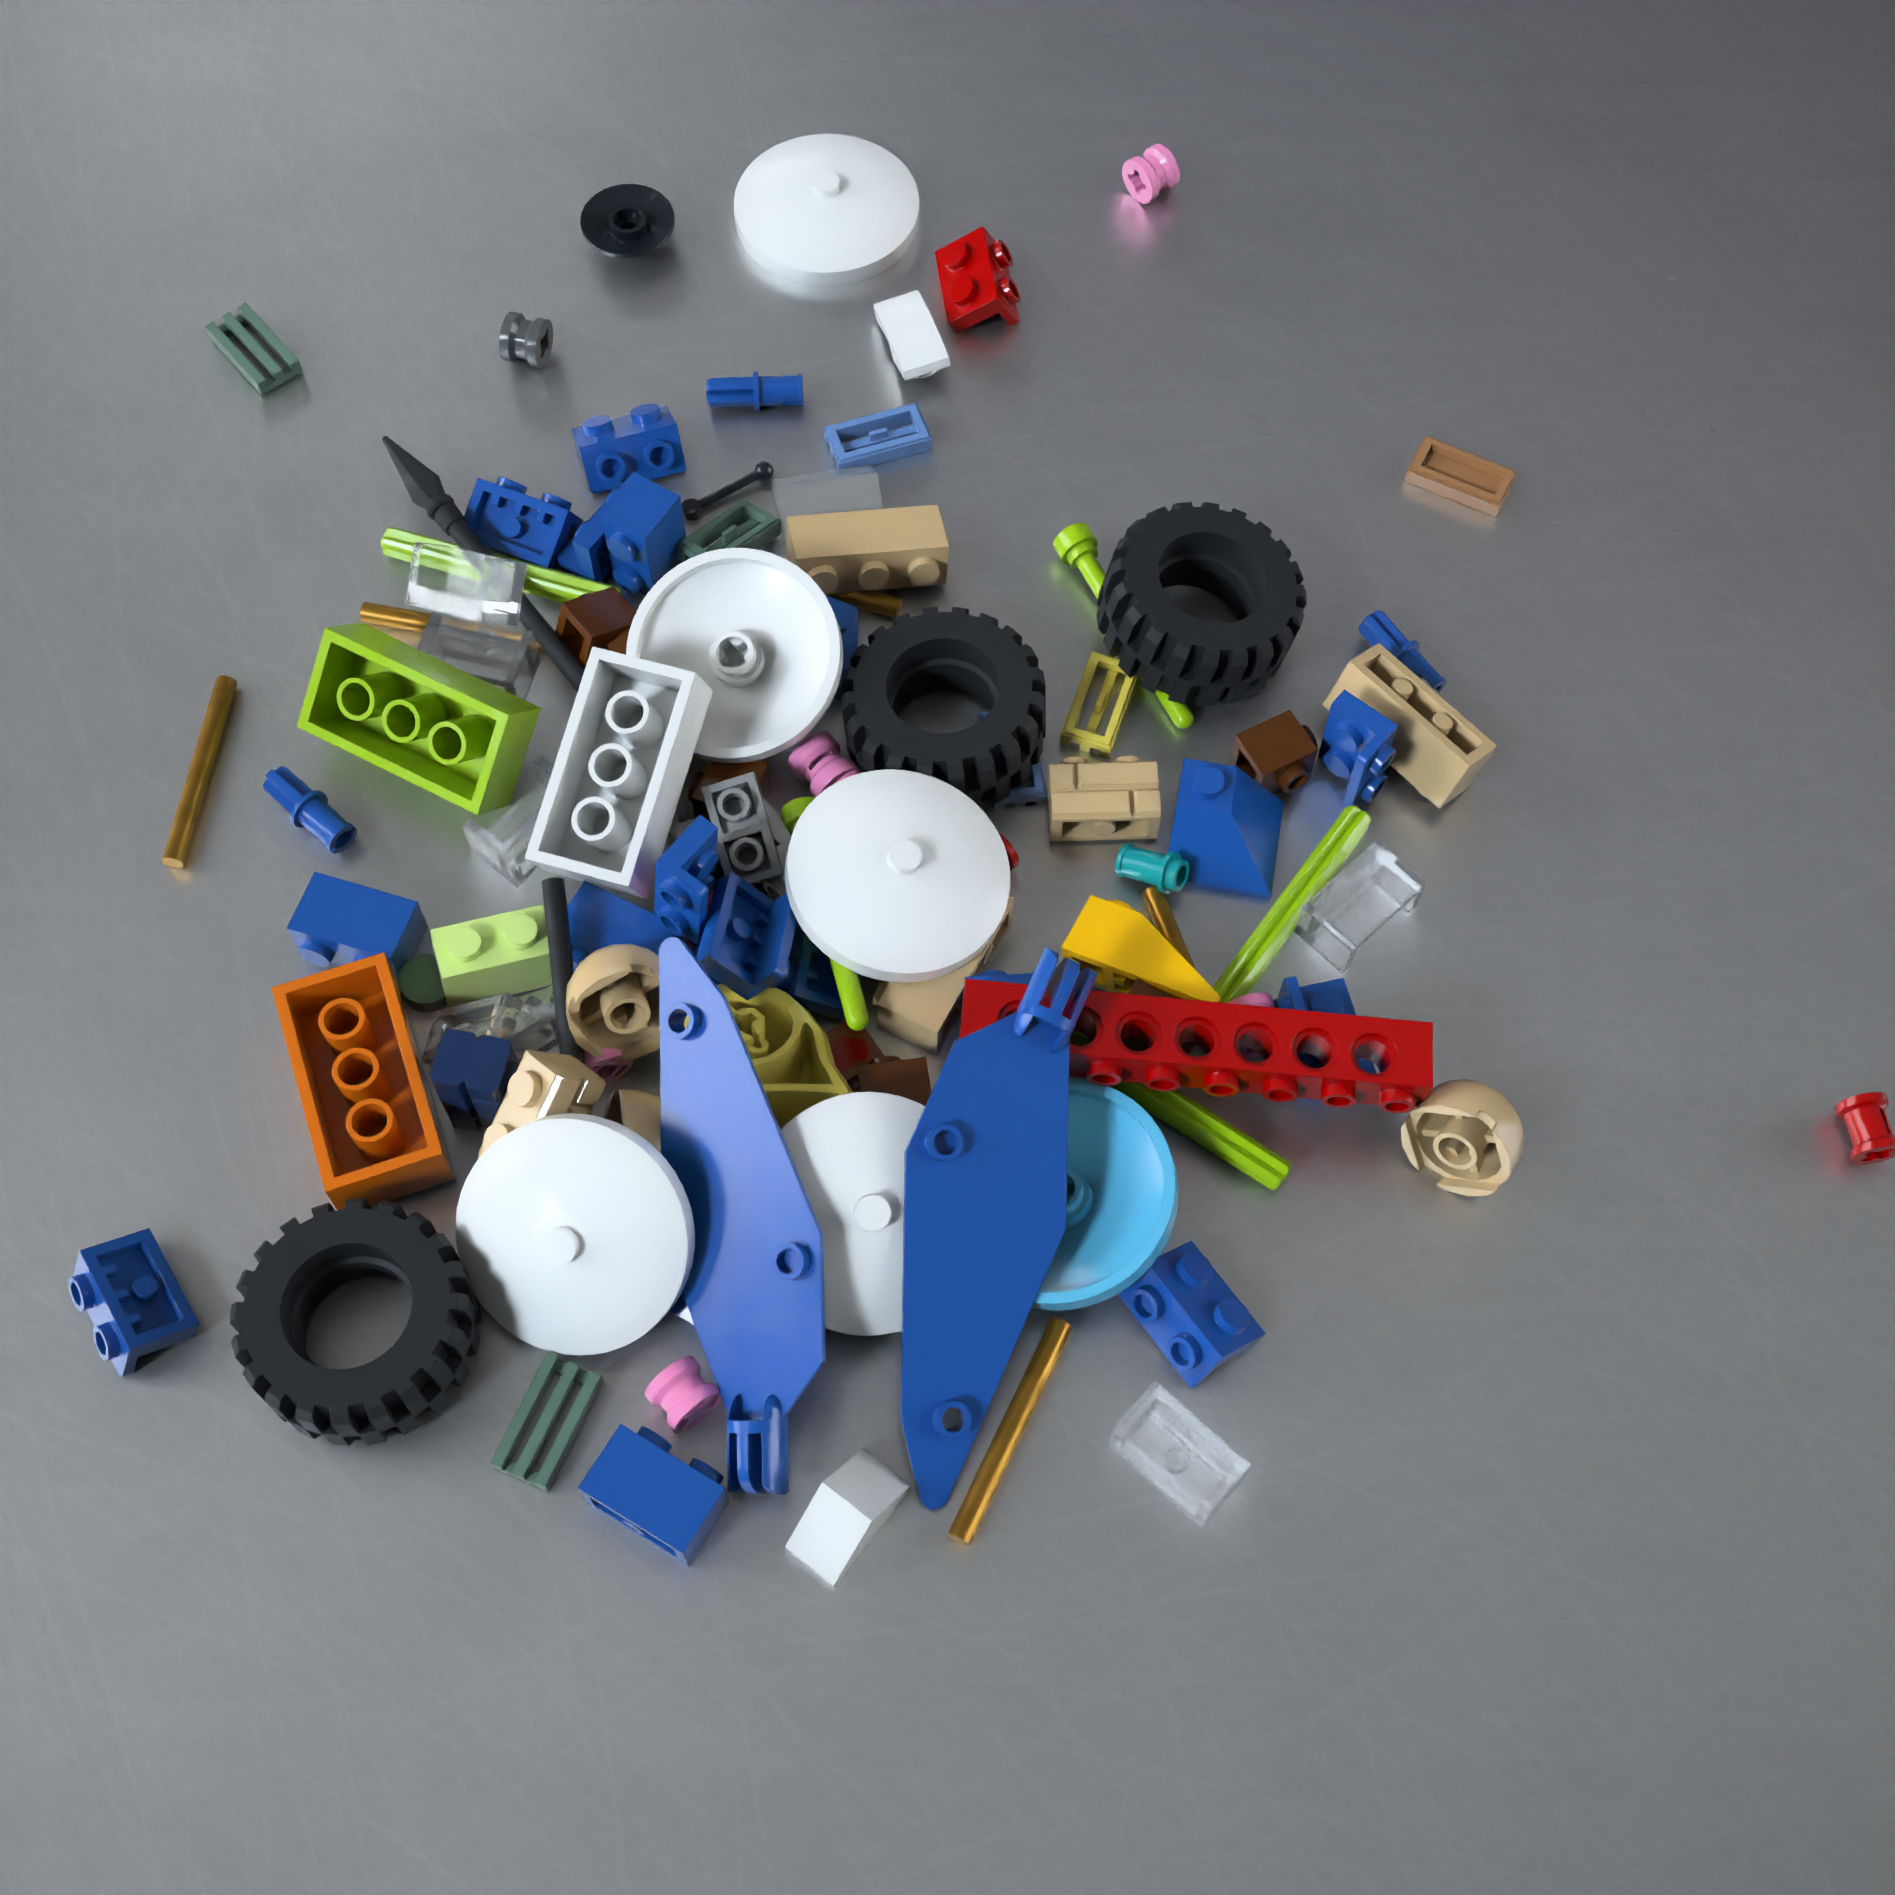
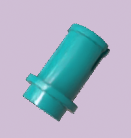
(1162, 870)

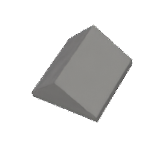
(827, 492)

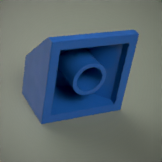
(1226, 829)

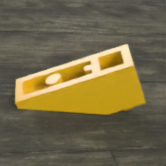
(1126, 947)

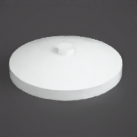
(826, 209)
(755, 637)
(897, 875)
(854, 1178)
(575, 1234)

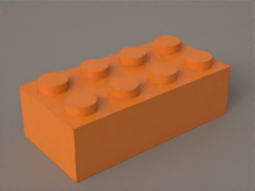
(362, 1083)

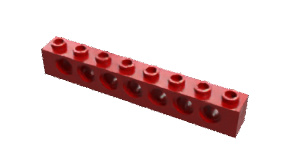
(1395, 1045)

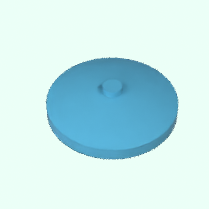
(1117, 1199)

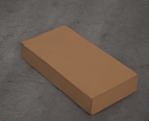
(1460, 476)

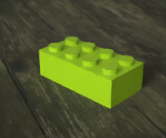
(418, 717)

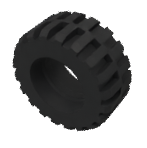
(1221, 556)
(947, 654)
(310, 1265)

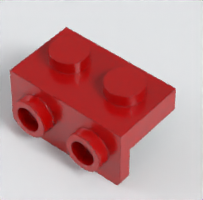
(977, 280)

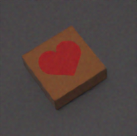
(851, 1049)

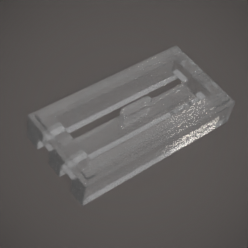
(462, 1016)

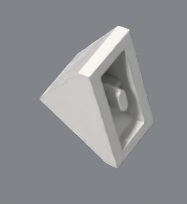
(846, 1515)

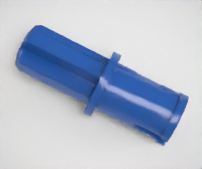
(755, 391)
(1380, 629)
(309, 809)

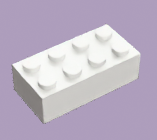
(619, 772)

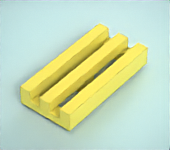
(1089, 738)

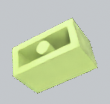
(493, 955)

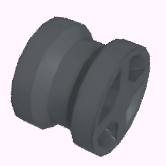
(526, 339)

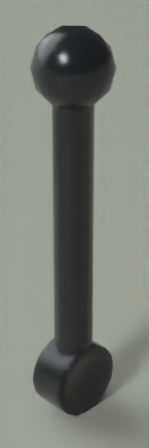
(693, 508)

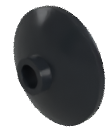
(627, 221)

